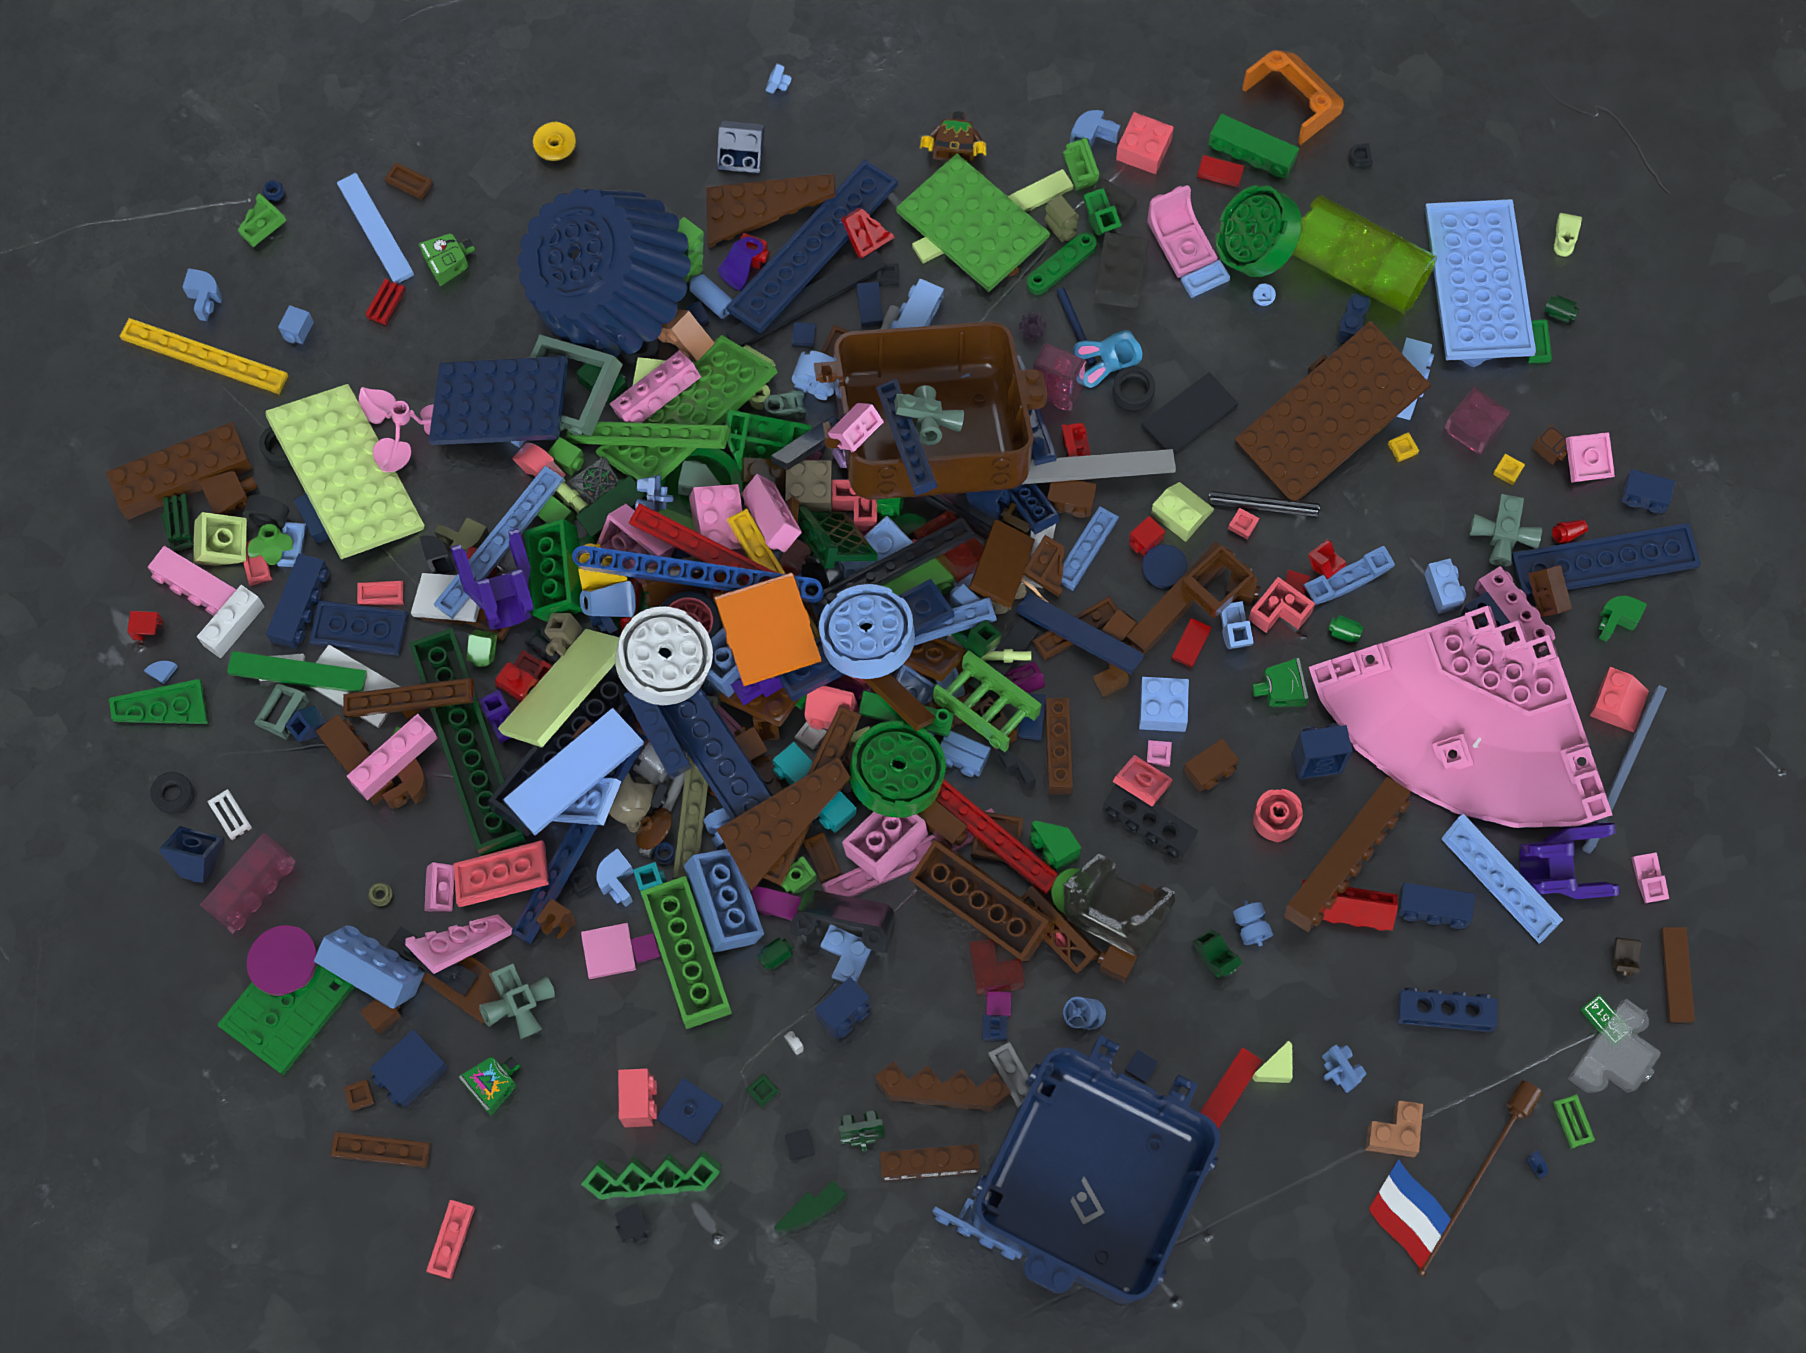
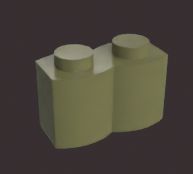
(1061, 218)

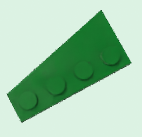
(166, 704)

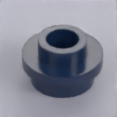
(271, 186)
(662, 846)

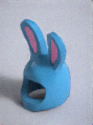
(1116, 353)

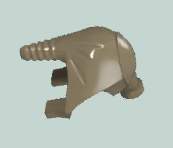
(632, 802)

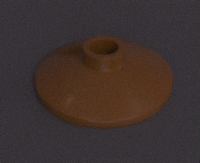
(653, 828)

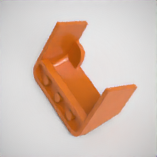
(1322, 97)

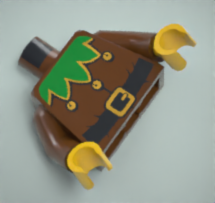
(954, 138)

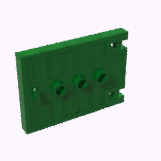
(286, 1021)

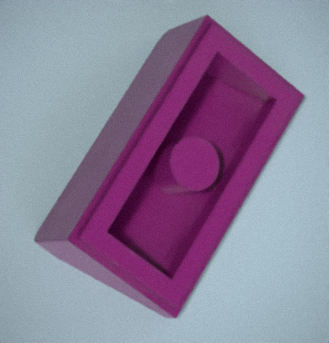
(1027, 677)

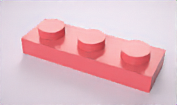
(450, 1239)

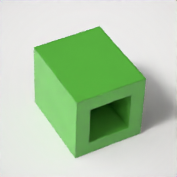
(566, 456)

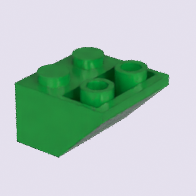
(1055, 844)

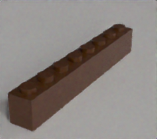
(1347, 854)

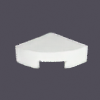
(794, 1042)

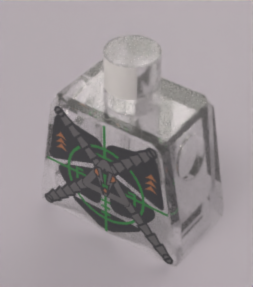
(594, 481)

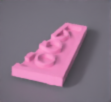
(459, 942)

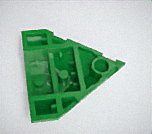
(759, 435)

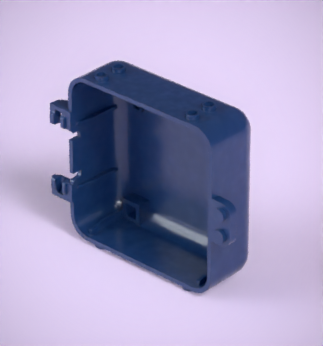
(1133, 1148)

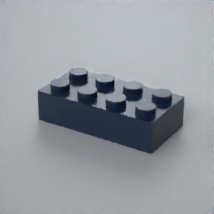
(1033, 507)

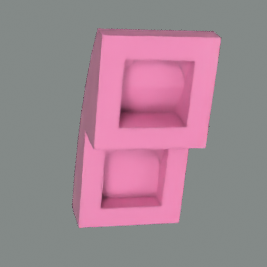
(1649, 877)

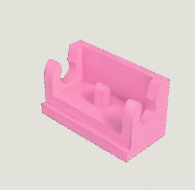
(856, 426)

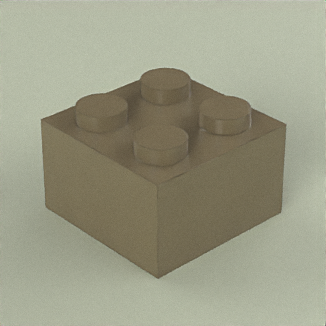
(811, 484)

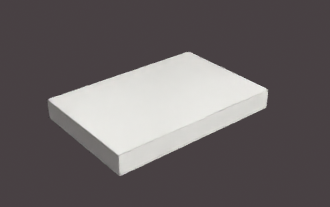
(429, 590)

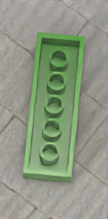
(686, 952)

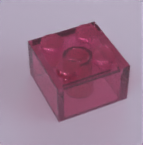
(1476, 421)

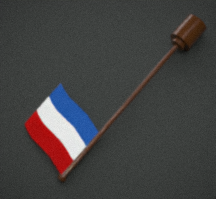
(1414, 1214)

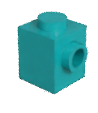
(649, 876)

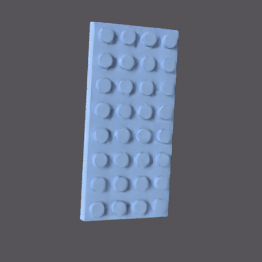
(1479, 280)

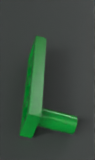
(875, 707)

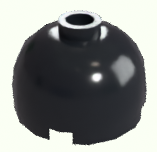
(827, 577)

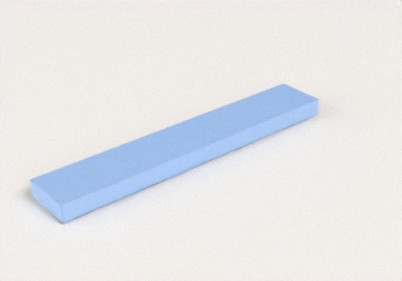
(375, 228)

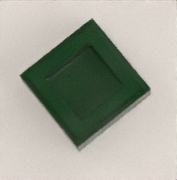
(762, 1090)

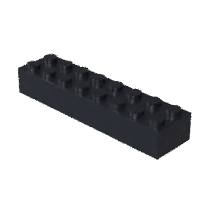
(604, 696)

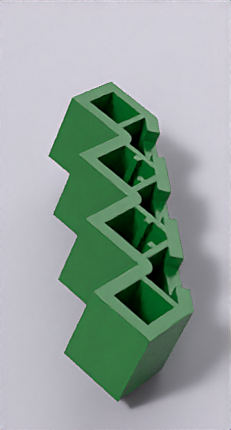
(639, 1180)

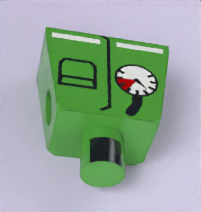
(446, 256)

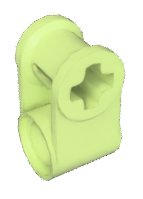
(1566, 233)

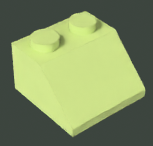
(1181, 510)
(219, 539)

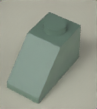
(695, 475)

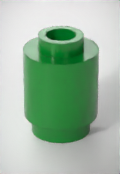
(1346, 629)

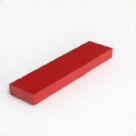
(1231, 1086)

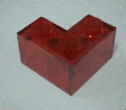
(994, 975)

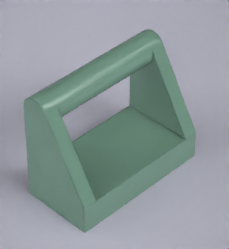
(298, 701)

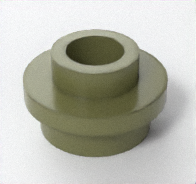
(380, 887)

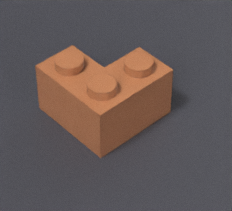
(686, 335)
(1401, 1136)

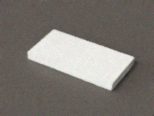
(374, 681)

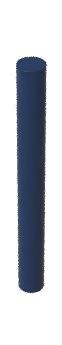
(1074, 320)

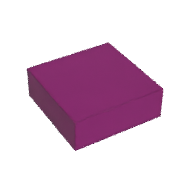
(645, 948)
(999, 1003)

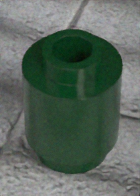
(1562, 308)
(775, 953)

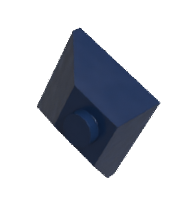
(192, 853)

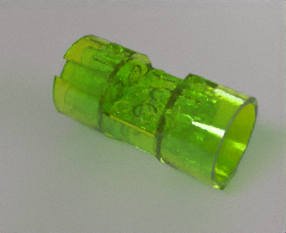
(1363, 254)

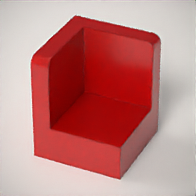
(1325, 561)
(143, 623)

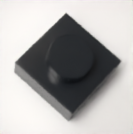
(659, 797)

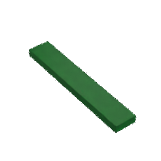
(297, 672)

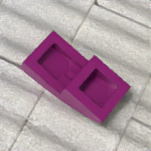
(775, 903)

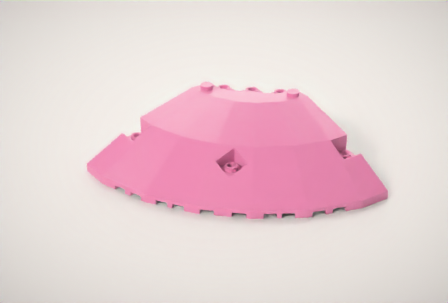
(1446, 692)

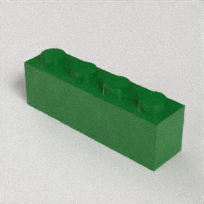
(1253, 146)

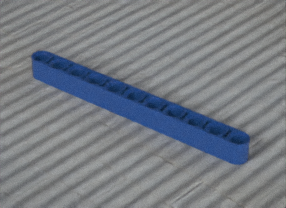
(688, 567)

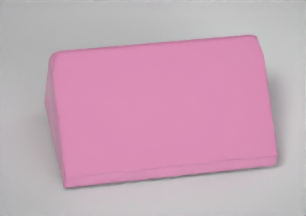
(439, 887)

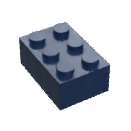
(1321, 751)

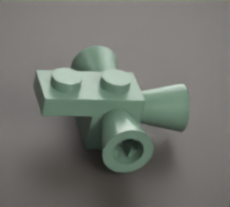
(928, 414)
(1505, 530)
(516, 1000)

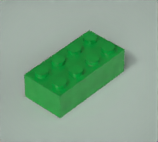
(553, 573)

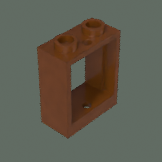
(1202, 596)

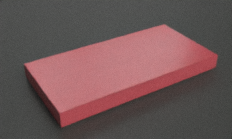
(500, 873)

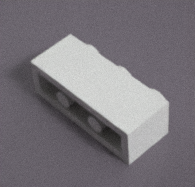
(230, 621)

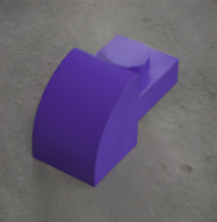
(752, 691)
(496, 712)

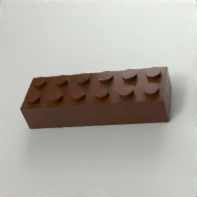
(177, 470)
(981, 900)

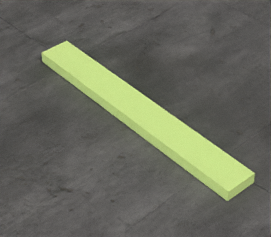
(1026, 198)

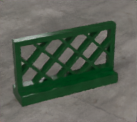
(828, 542)

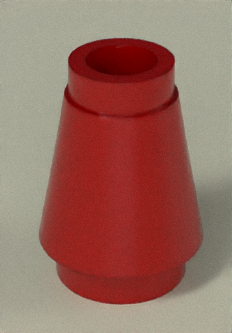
(1567, 531)

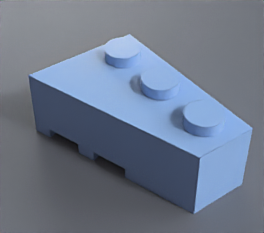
(1420, 357)

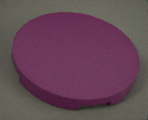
(282, 960)

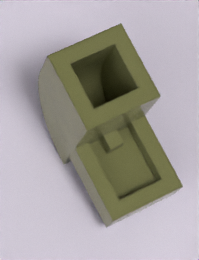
(470, 534)

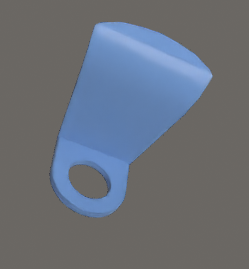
(612, 600)

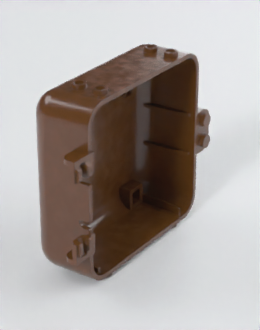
(996, 429)

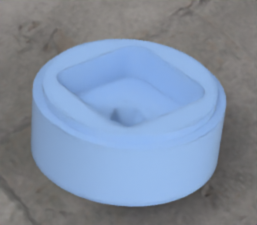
(1264, 294)

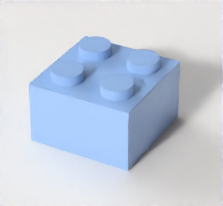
(1163, 704)

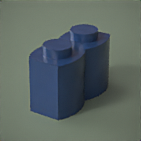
(1353, 317)

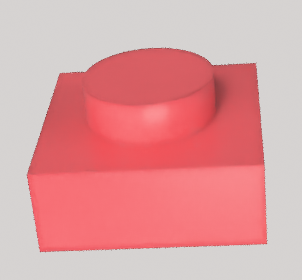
(1243, 523)

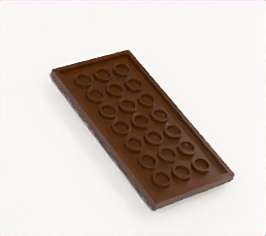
(1332, 412)

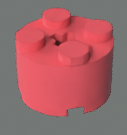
(1277, 802)

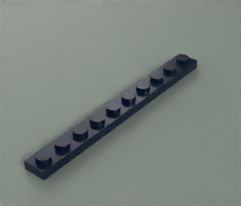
(564, 862)

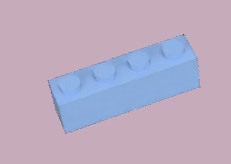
(921, 305)

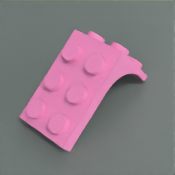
(1179, 232)

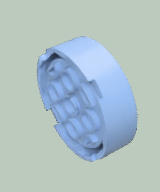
(871, 652)

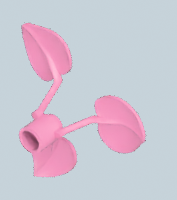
(377, 405)

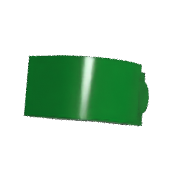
(1101, 215)
(1622, 611)

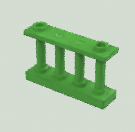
(990, 680)

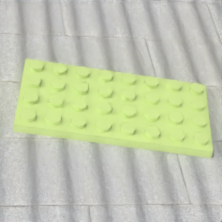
(335, 463)

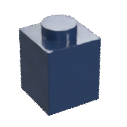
(305, 723)

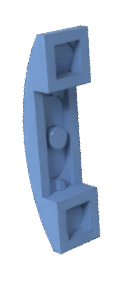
(1350, 577)

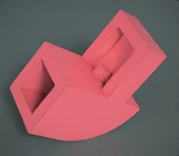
(533, 459)

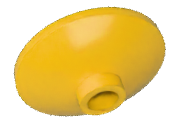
(552, 134)

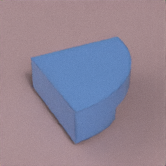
(161, 670)

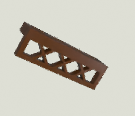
(1068, 928)

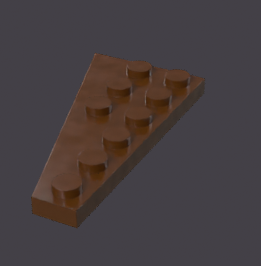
(759, 203)
(772, 827)

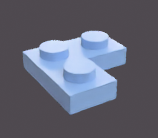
(852, 953)

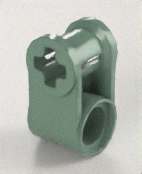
(786, 405)

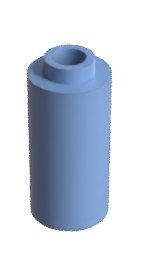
(710, 295)

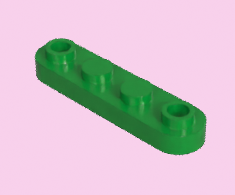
(1061, 263)

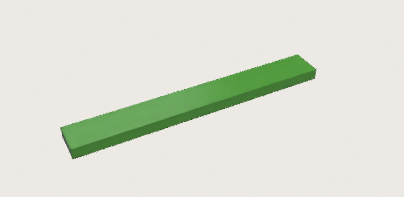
(655, 435)

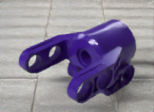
(502, 597)
(1550, 864)

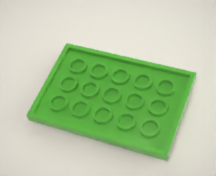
(972, 222)

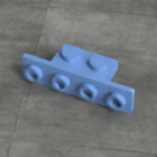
(967, 1227)

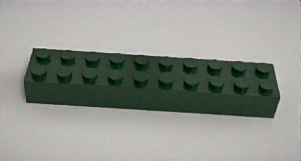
(466, 743)

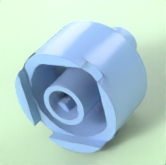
(805, 378)

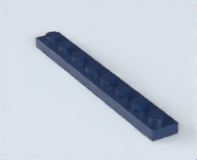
(907, 440)

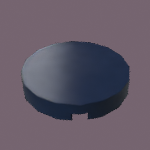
(1164, 566)

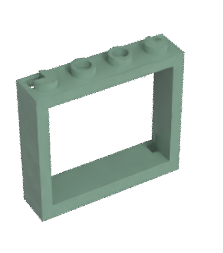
(601, 389)

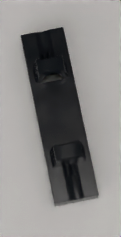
(454, 976)

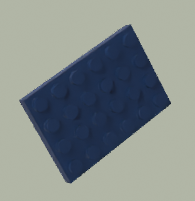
(498, 400)

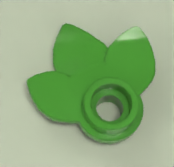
(270, 547)

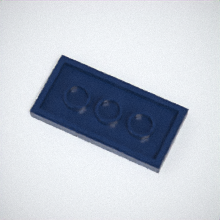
(359, 628)

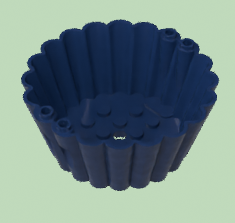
(620, 280)

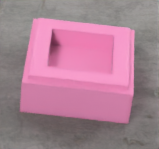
(1159, 753)

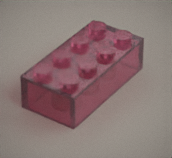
(248, 883)

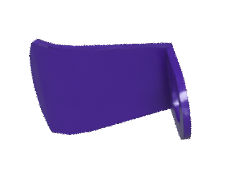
(737, 263)

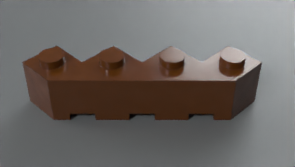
(955, 1092)

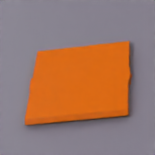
(767, 629)

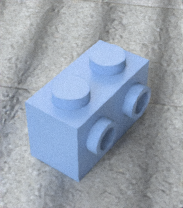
(1444, 586)

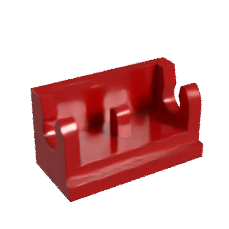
(1075, 440)

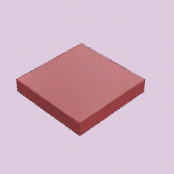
(1143, 780)

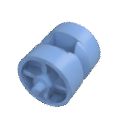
(714, 821)
(1254, 929)
(1084, 1013)

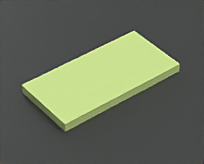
(562, 688)

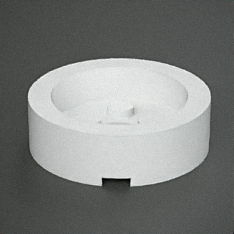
(654, 676)

